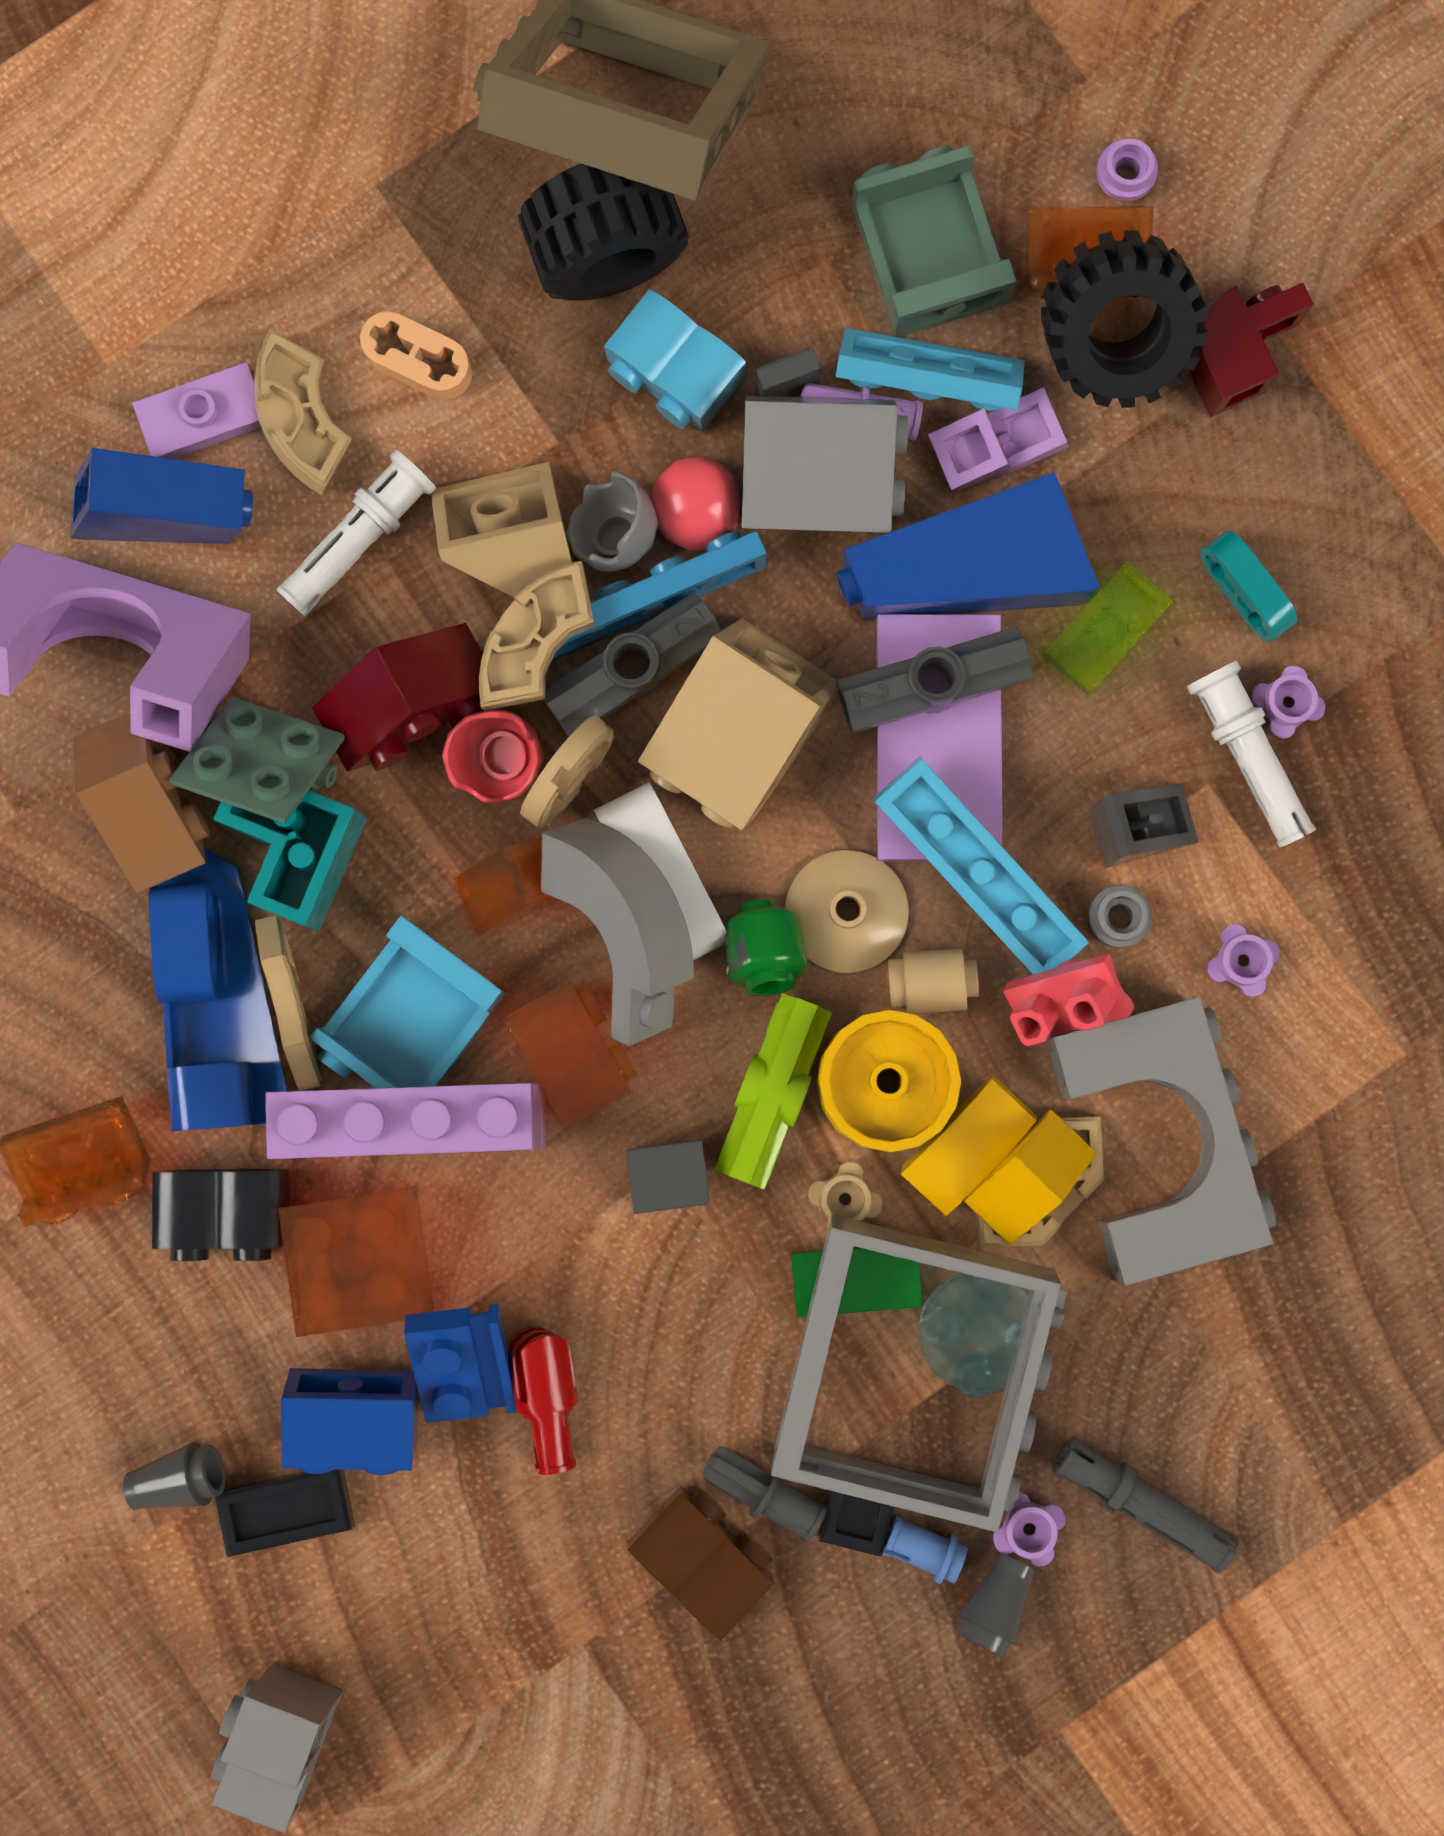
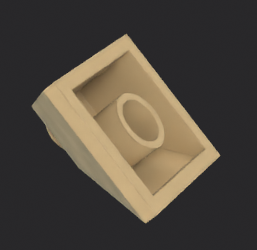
(502, 527)

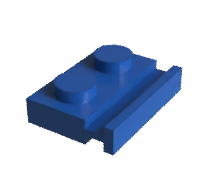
(459, 1363)

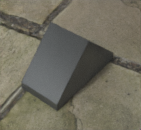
(1142, 823)

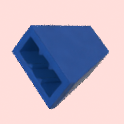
(157, 500)

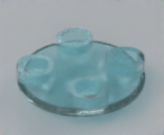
(972, 1332)

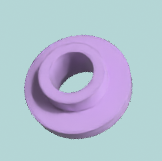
(1132, 154)

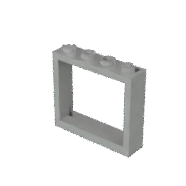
(1014, 1425)

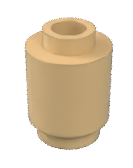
(932, 981)

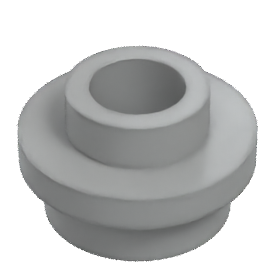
(1137, 908)

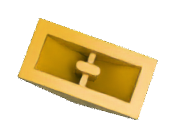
(1032, 1178)

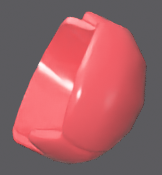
(696, 502)
(493, 755)

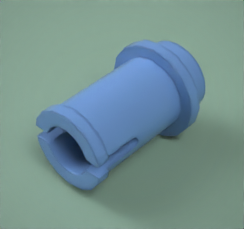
(925, 1550)

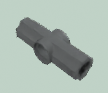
(665, 641)
(973, 671)

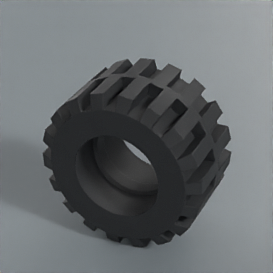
(600, 233)
(1150, 358)

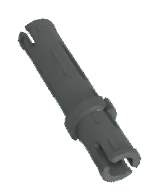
(1124, 1491)

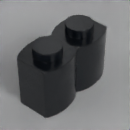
(218, 1211)

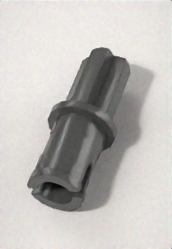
(764, 1493)

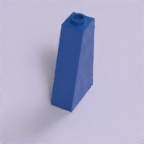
(977, 558)

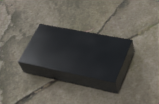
(284, 1511)

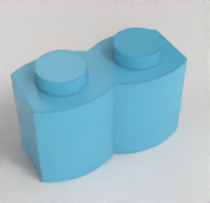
(674, 362)

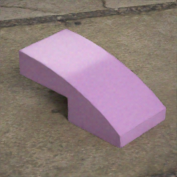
(998, 441)

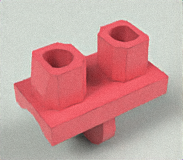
(1067, 999)

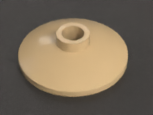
(853, 944)

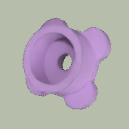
(1291, 684)
(1260, 955)
(1040, 1544)

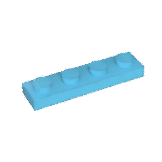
(979, 868)

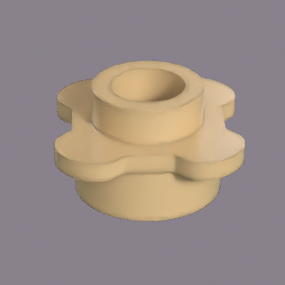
(850, 1181)

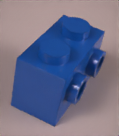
(349, 1420)

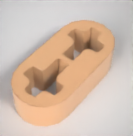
(421, 343)

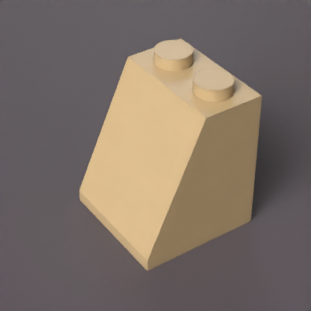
(738, 723)

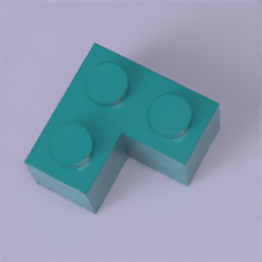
(303, 858)

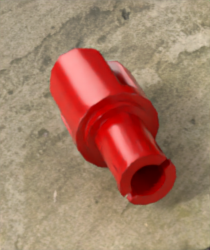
(545, 1394)

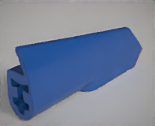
(213, 1000)

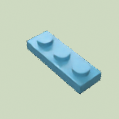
(930, 370)

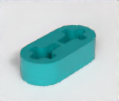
(1248, 586)

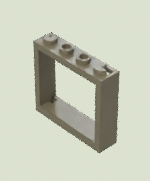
(610, 133)

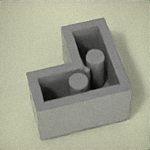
(272, 1745)

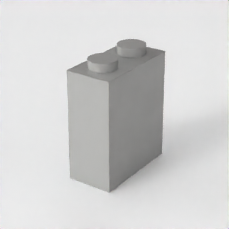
(822, 463)

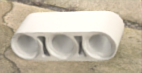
(645, 822)

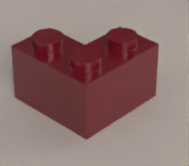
(402, 695)

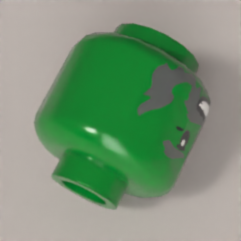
(764, 948)

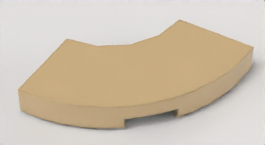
(293, 412)
(530, 634)
(287, 1001)

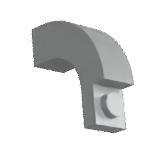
(633, 912)

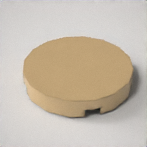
(566, 770)

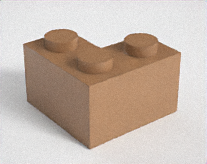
(135, 807)

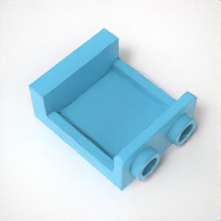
(408, 1014)

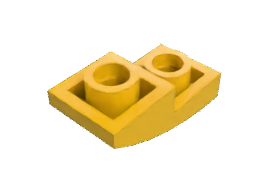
(969, 1145)

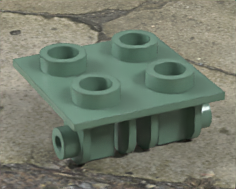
(259, 760)

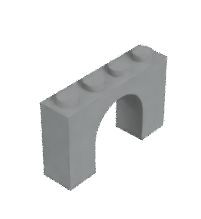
(1220, 1205)

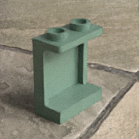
(930, 241)

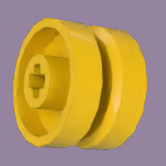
(926, 1081)

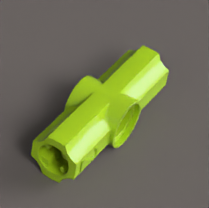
(773, 1091)

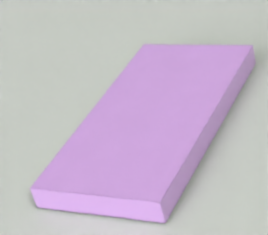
(957, 743)

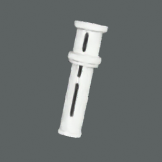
(374, 512)
(1240, 728)

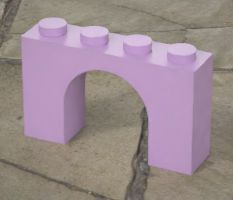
(191, 641)
(405, 1120)

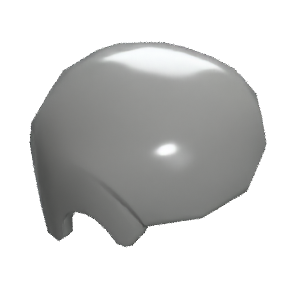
(612, 524)

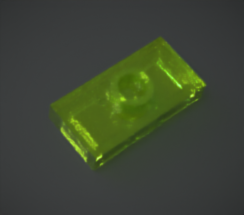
(1107, 628)

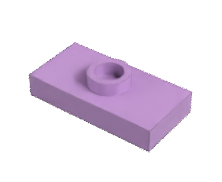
(199, 413)

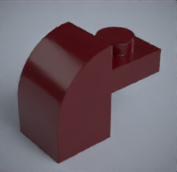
(1235, 358)

